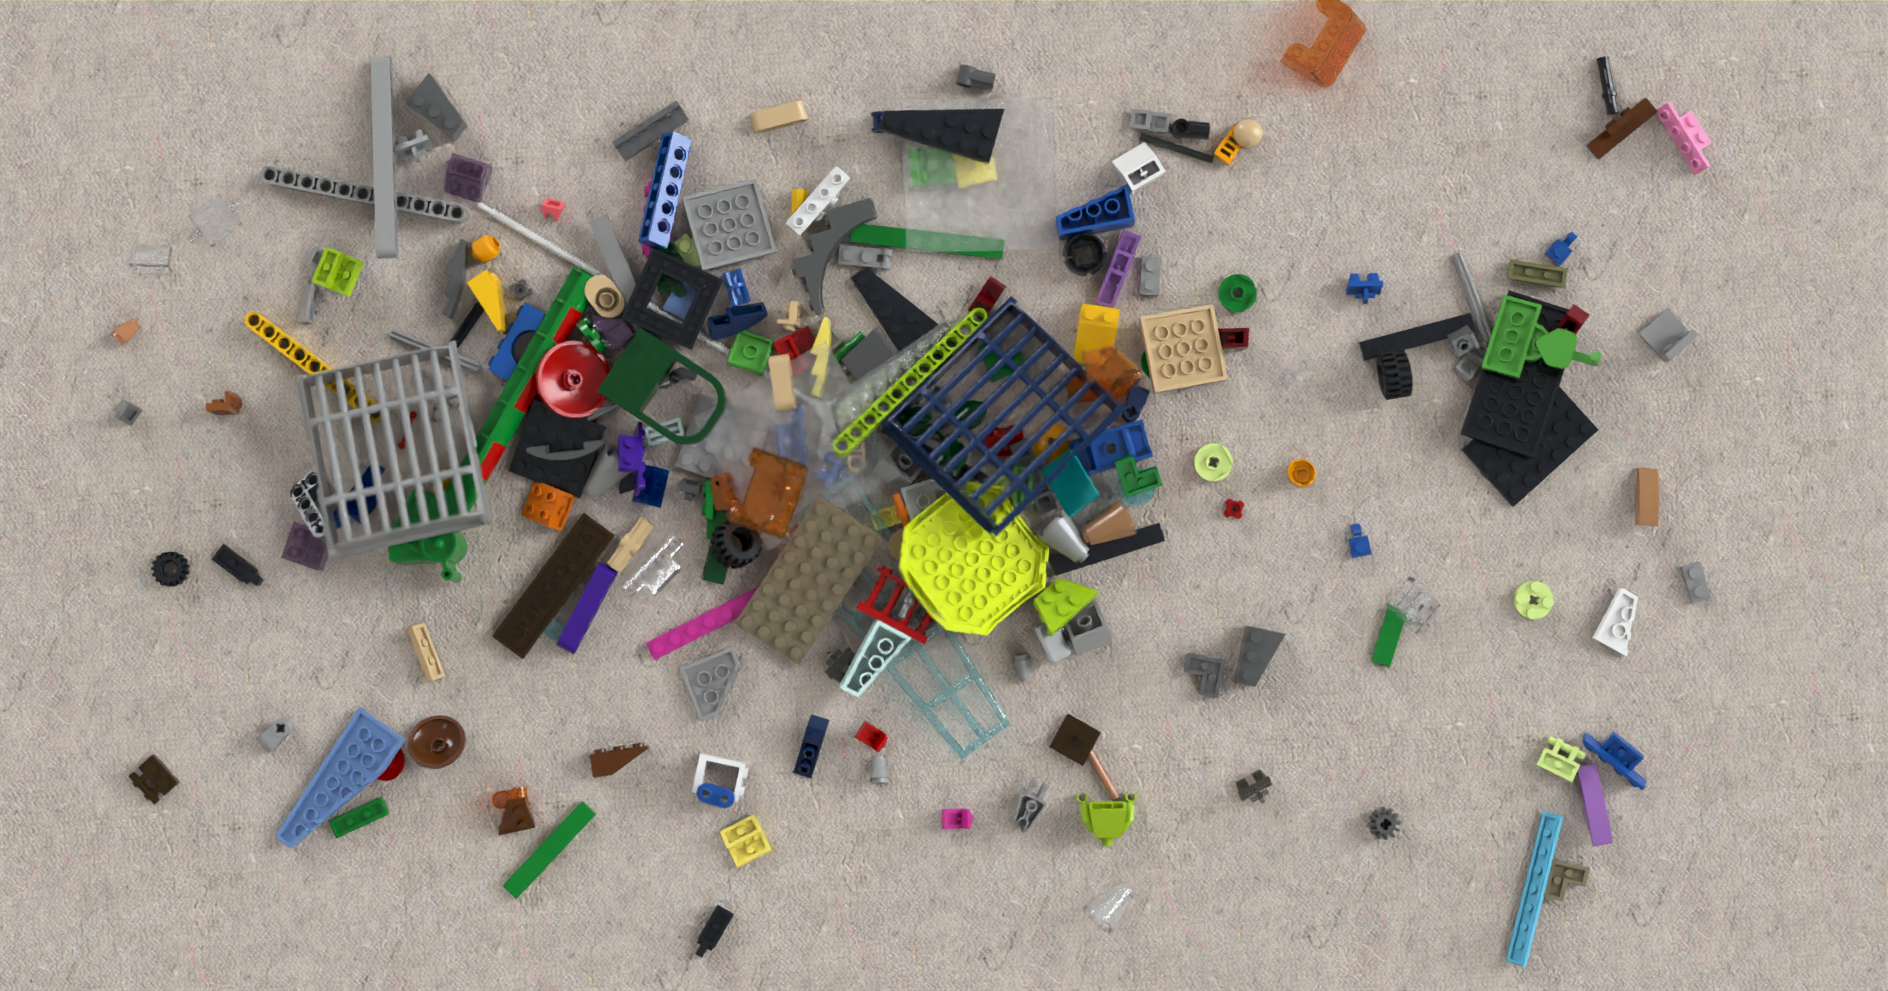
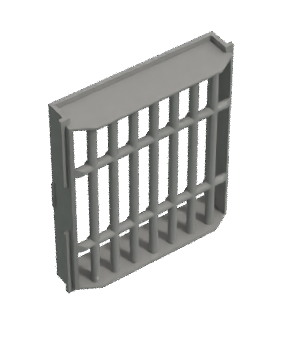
(407, 533)

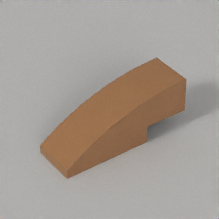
(1647, 497)

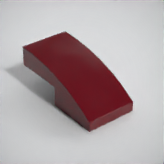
(988, 295)

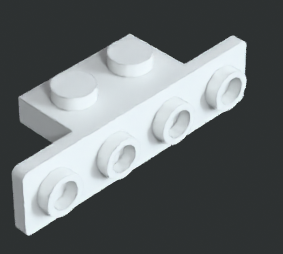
(819, 201)

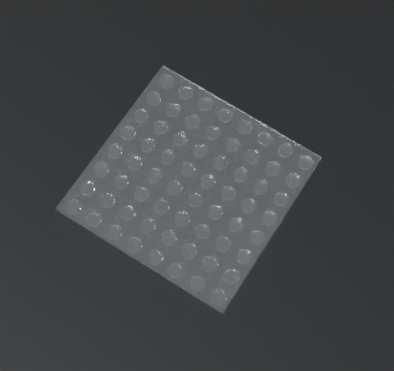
(978, 205)
(801, 436)

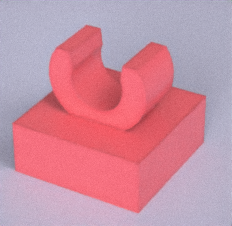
(552, 207)

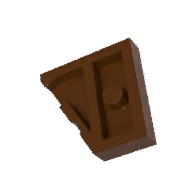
(516, 817)

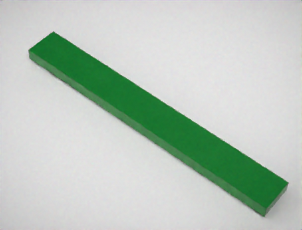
(896, 238)

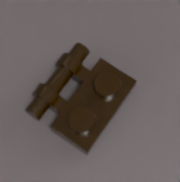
(158, 775)

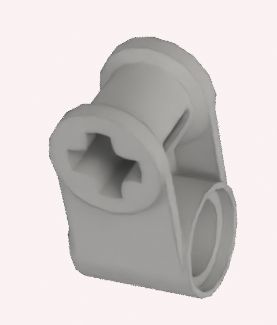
(273, 736)

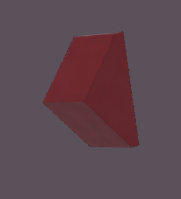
(1234, 338)

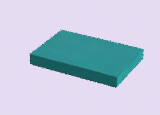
(1072, 485)

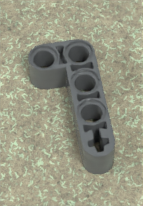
(306, 500)

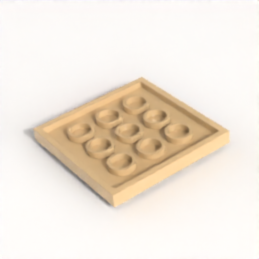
(1183, 348)

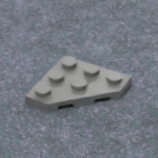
(710, 681)

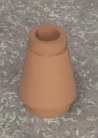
(126, 331)

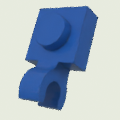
(1560, 250)
(1359, 544)

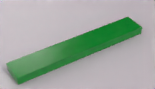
(549, 850)

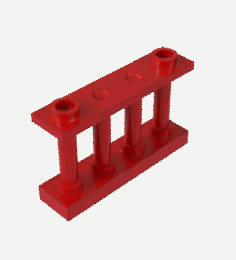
(885, 614)

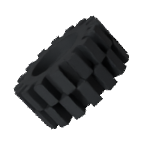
(182, 568)

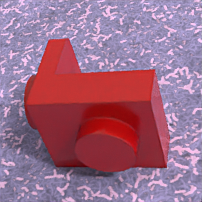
(872, 736)

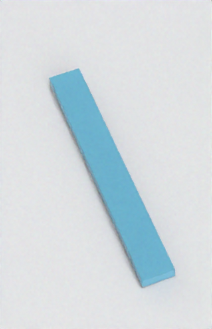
(1534, 889)

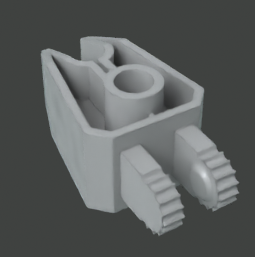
(1028, 805)

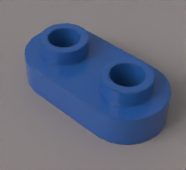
(716, 793)

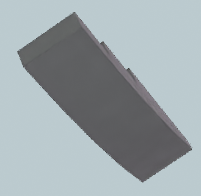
(457, 270)

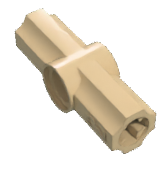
(630, 544)

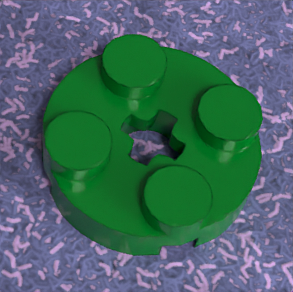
(1234, 282)
(592, 335)

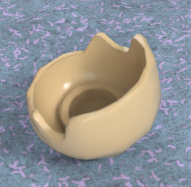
(1248, 133)

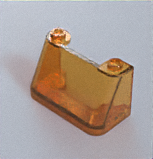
(770, 494)

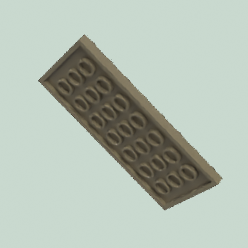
(809, 579)

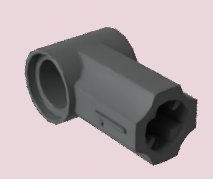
(970, 77)

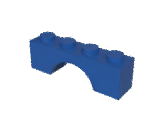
(527, 321)

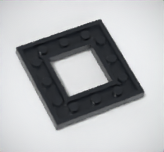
(662, 263)

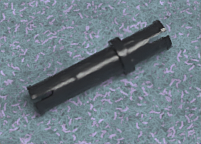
(1603, 63)

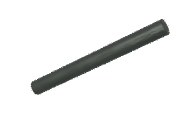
(1176, 148)

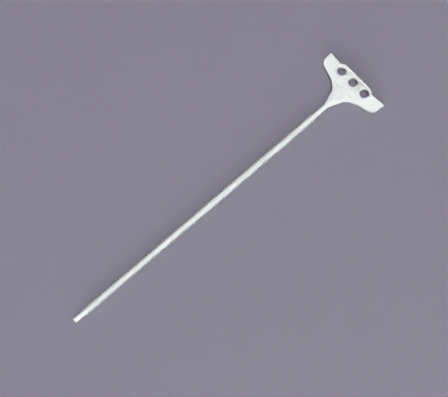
(590, 270)

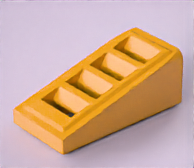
(1221, 156)

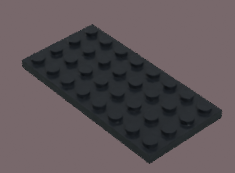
(1514, 410)

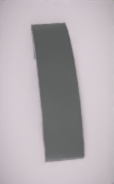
(544, 451)
(1045, 501)

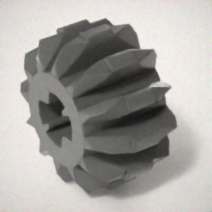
(1379, 818)

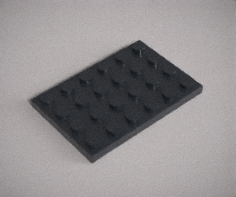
(1517, 474)

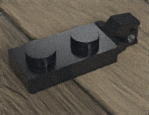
(237, 565)
(713, 929)

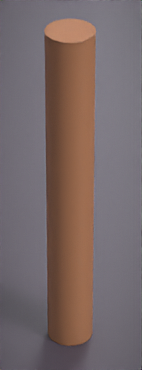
(1103, 776)

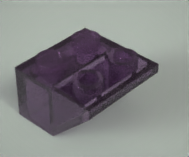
(466, 178)
(617, 332)
(305, 548)

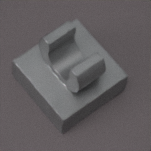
(127, 412)

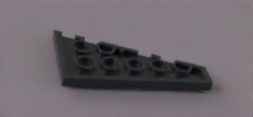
(956, 131)
(895, 313)

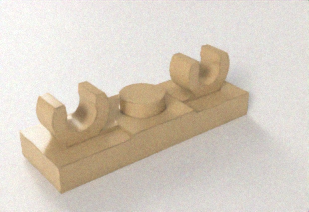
(425, 652)

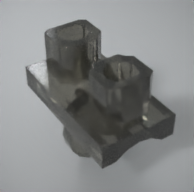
(837, 662)
(1247, 791)

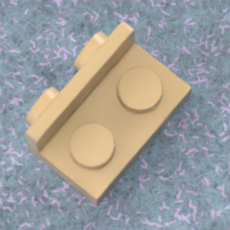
(793, 313)

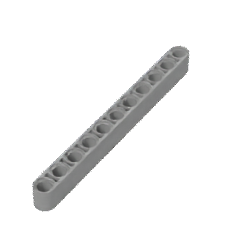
(384, 158)
(355, 191)

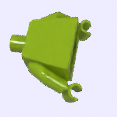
(1107, 819)

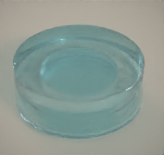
(554, 630)

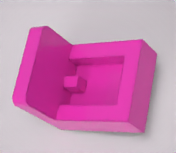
(956, 818)

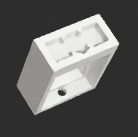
(701, 769)

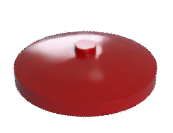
(570, 379)

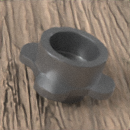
(525, 290)

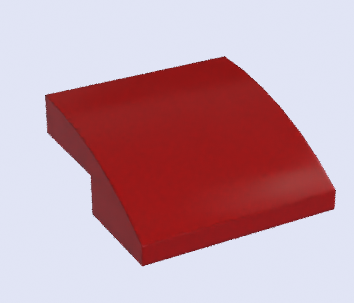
(796, 343)

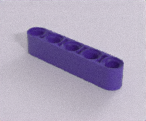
(586, 608)

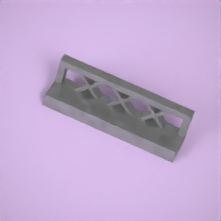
(650, 130)

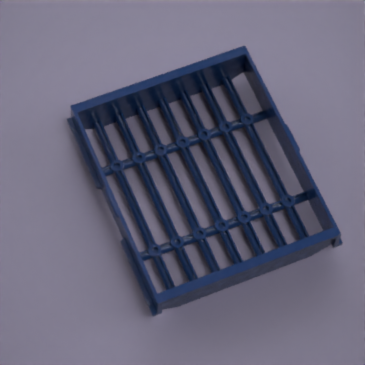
(940, 476)

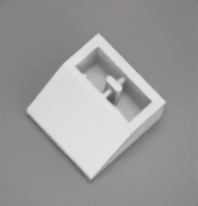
(1138, 167)

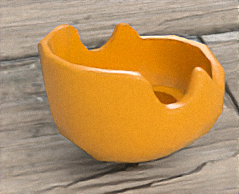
(1301, 473)

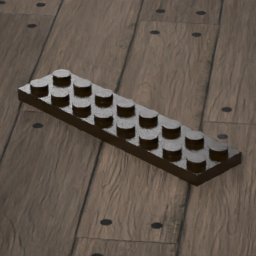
(553, 585)

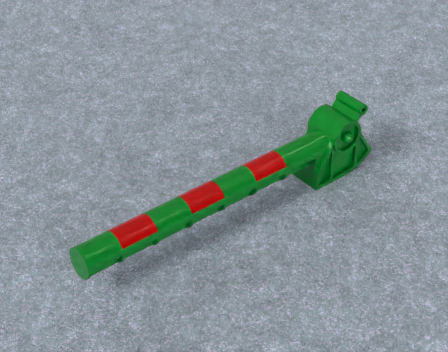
(494, 434)

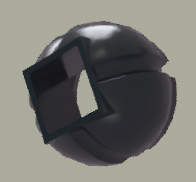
(1084, 240)

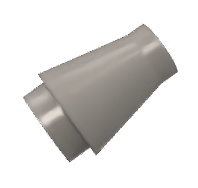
(1022, 664)
(878, 770)

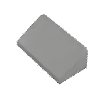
(308, 303)

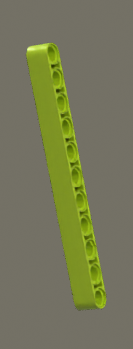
(901, 387)

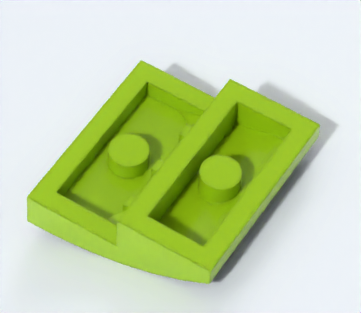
(337, 271)

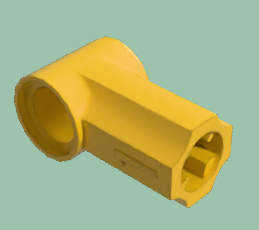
(798, 199)

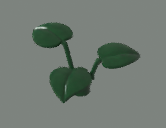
(949, 453)

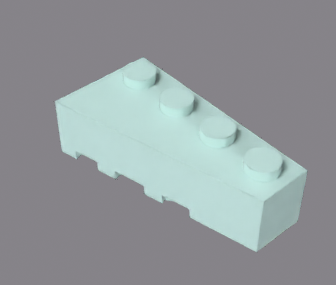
(872, 657)

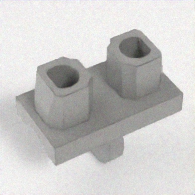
(415, 147)

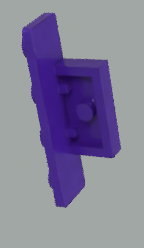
(630, 456)

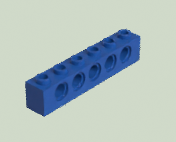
(657, 223)

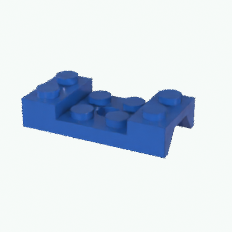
(1128, 439)

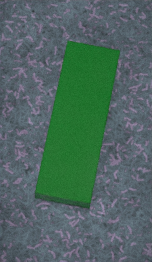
(1387, 639)
(359, 817)

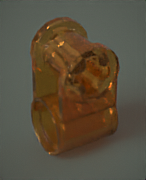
(510, 794)

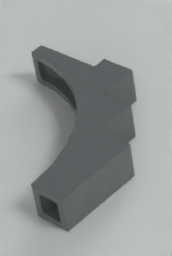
(813, 267)

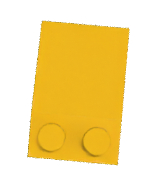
(491, 297)
(1095, 329)

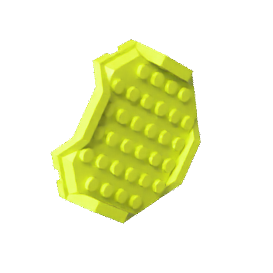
(963, 572)

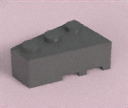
(435, 106)
(1255, 654)

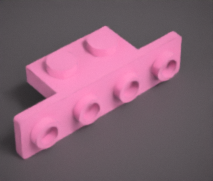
(1687, 136)

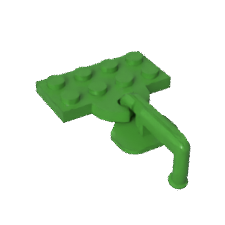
(1515, 338)

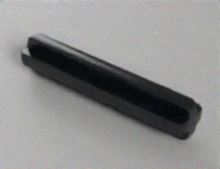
(468, 324)

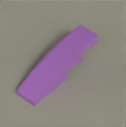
(1118, 269)
(1594, 805)

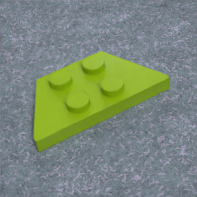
(1061, 603)

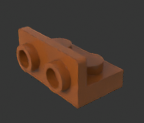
(230, 406)

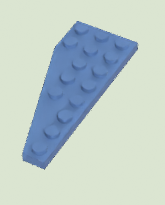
(351, 765)

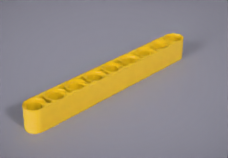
(309, 359)

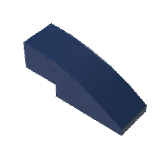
(736, 320)

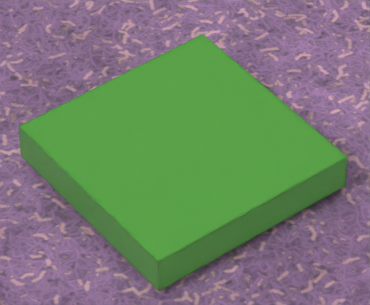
(750, 352)

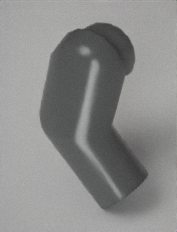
(680, 374)

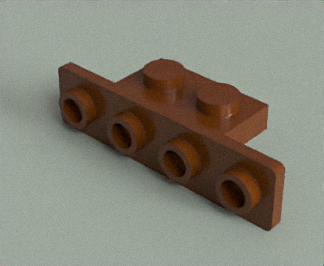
(1618, 130)

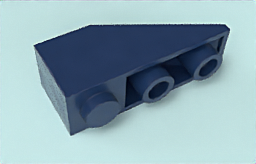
(811, 746)

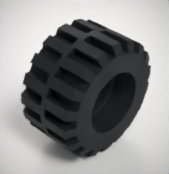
(1394, 374)
(727, 552)

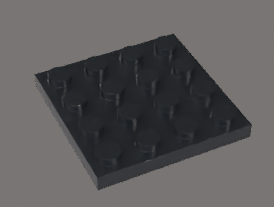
(561, 434)

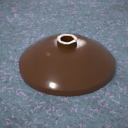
(430, 735)

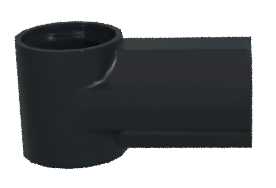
(1192, 129)

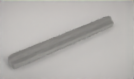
(1472, 296)
(420, 344)

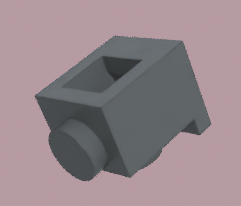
(1462, 341)

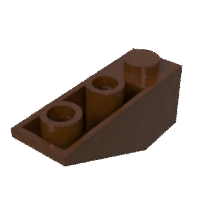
(609, 762)

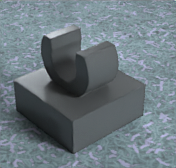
(690, 488)

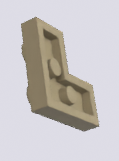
(1560, 875)

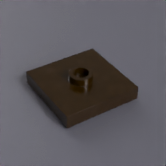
(1075, 739)

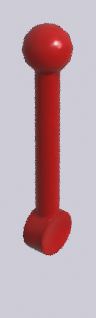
(401, 445)

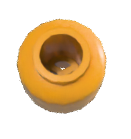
(485, 248)

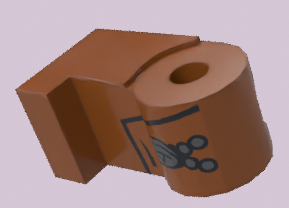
(723, 491)

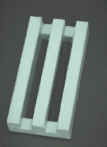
(679, 427)

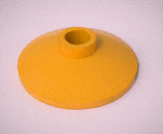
(1042, 443)

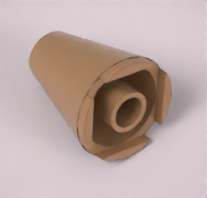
(1109, 525)

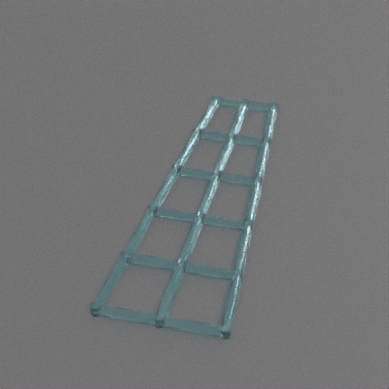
(917, 646)

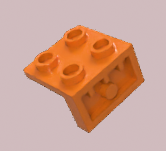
(548, 505)

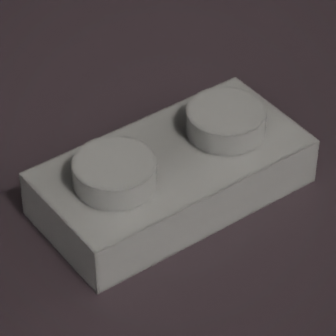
(1150, 276)
(1695, 582)

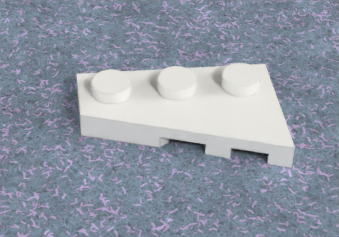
(1617, 621)

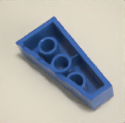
(1098, 216)

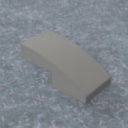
(1150, 121)
(1470, 362)

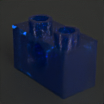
(654, 488)

